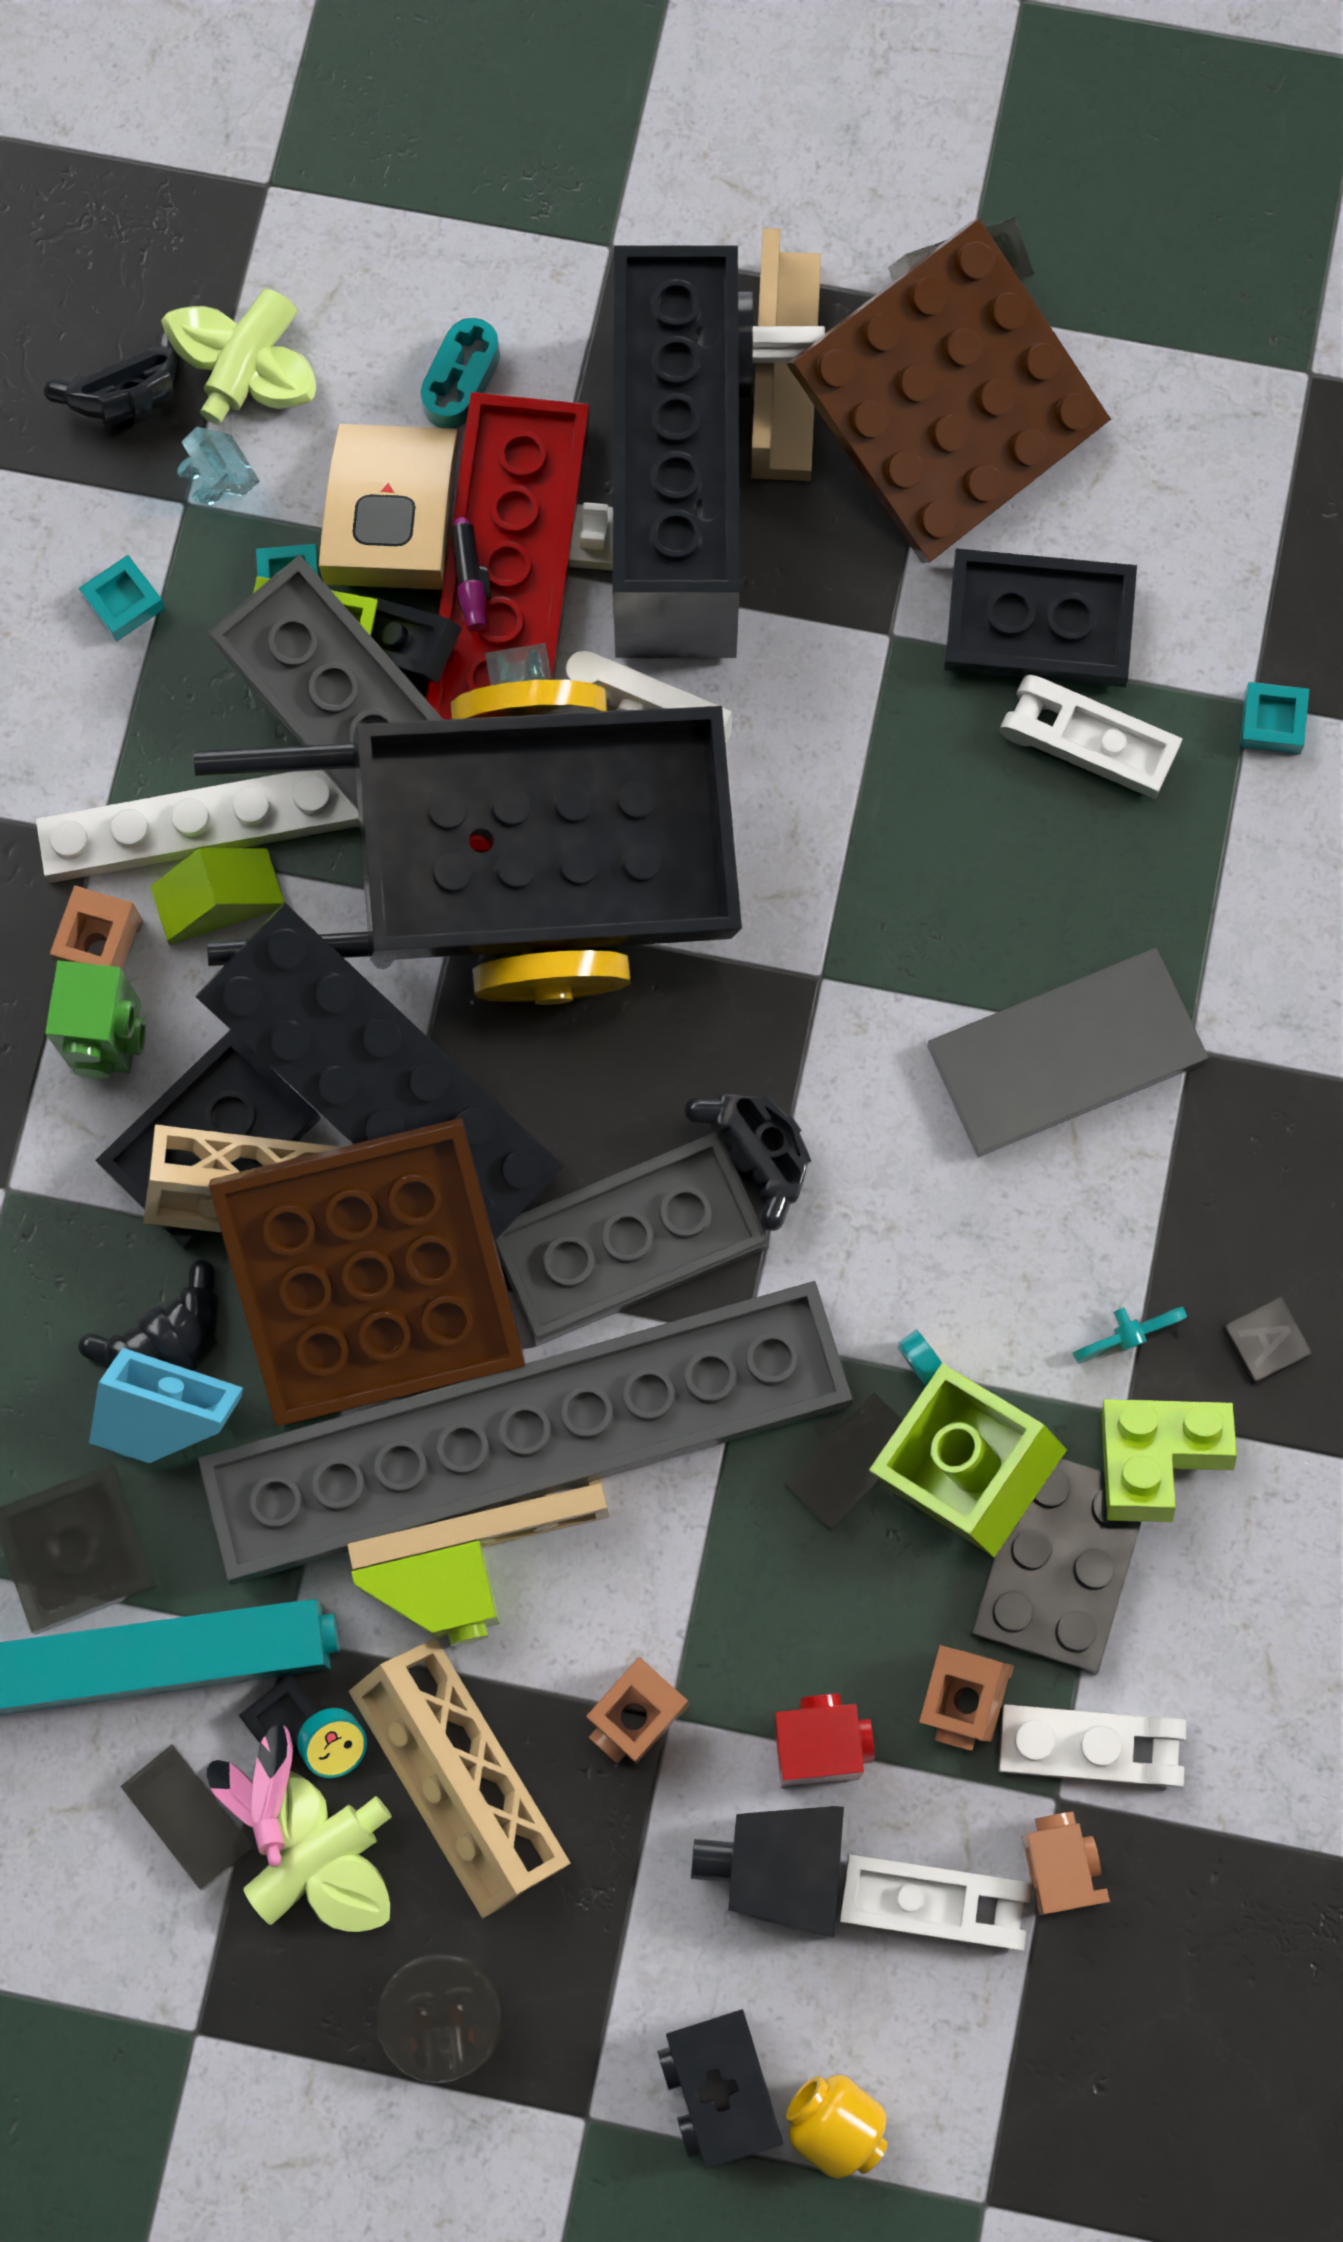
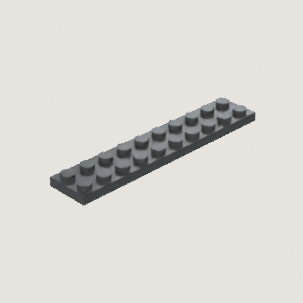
(524, 1431)

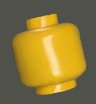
(837, 2126)

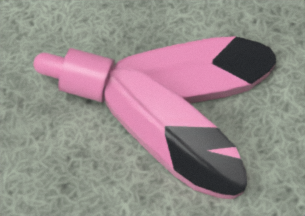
(258, 1800)

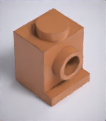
(93, 918)
(953, 1674)
(638, 1687)
(1062, 1865)

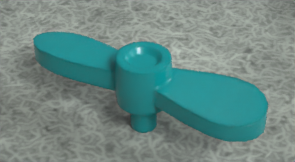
(1129, 1333)

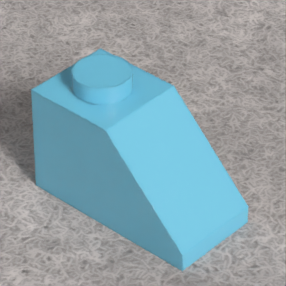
(157, 1407)

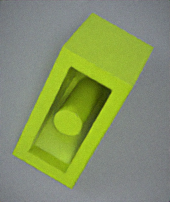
(437, 1591)

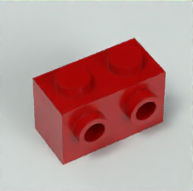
(822, 1742)

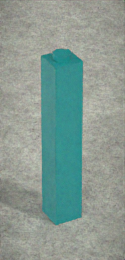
(166, 1656)

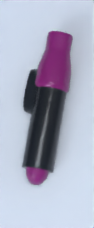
(471, 576)

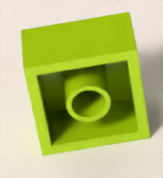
(968, 1459)

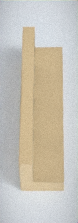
(781, 407)
(181, 1193)
(489, 1526)
(447, 1780)

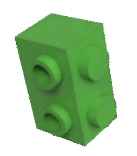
(95, 1019)

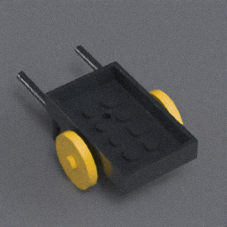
(591, 821)

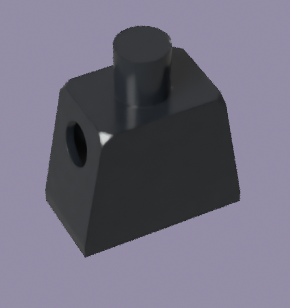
(779, 1866)

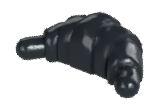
(123, 389)
(762, 1145)
(173, 1334)

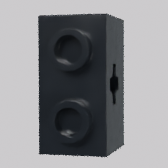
(750, 2120)

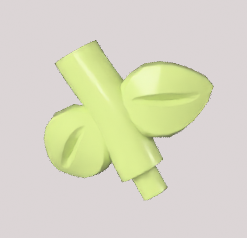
(242, 355)
(324, 1862)

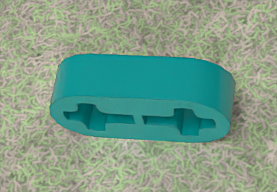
(449, 367)

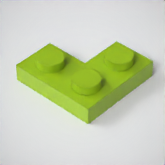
(1150, 1440)

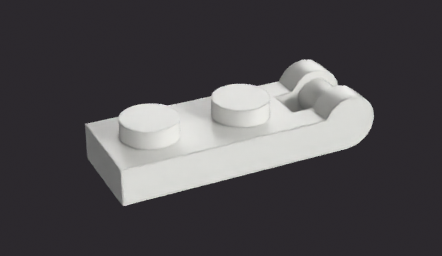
(633, 690)
(1091, 736)
(1089, 1746)
(932, 1902)

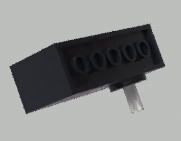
(678, 378)

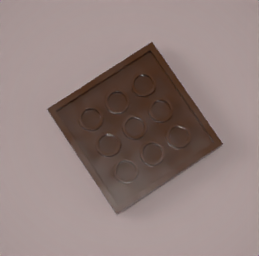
(949, 391)
(368, 1272)

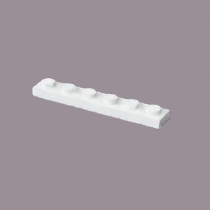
(181, 822)

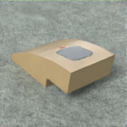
(389, 506)

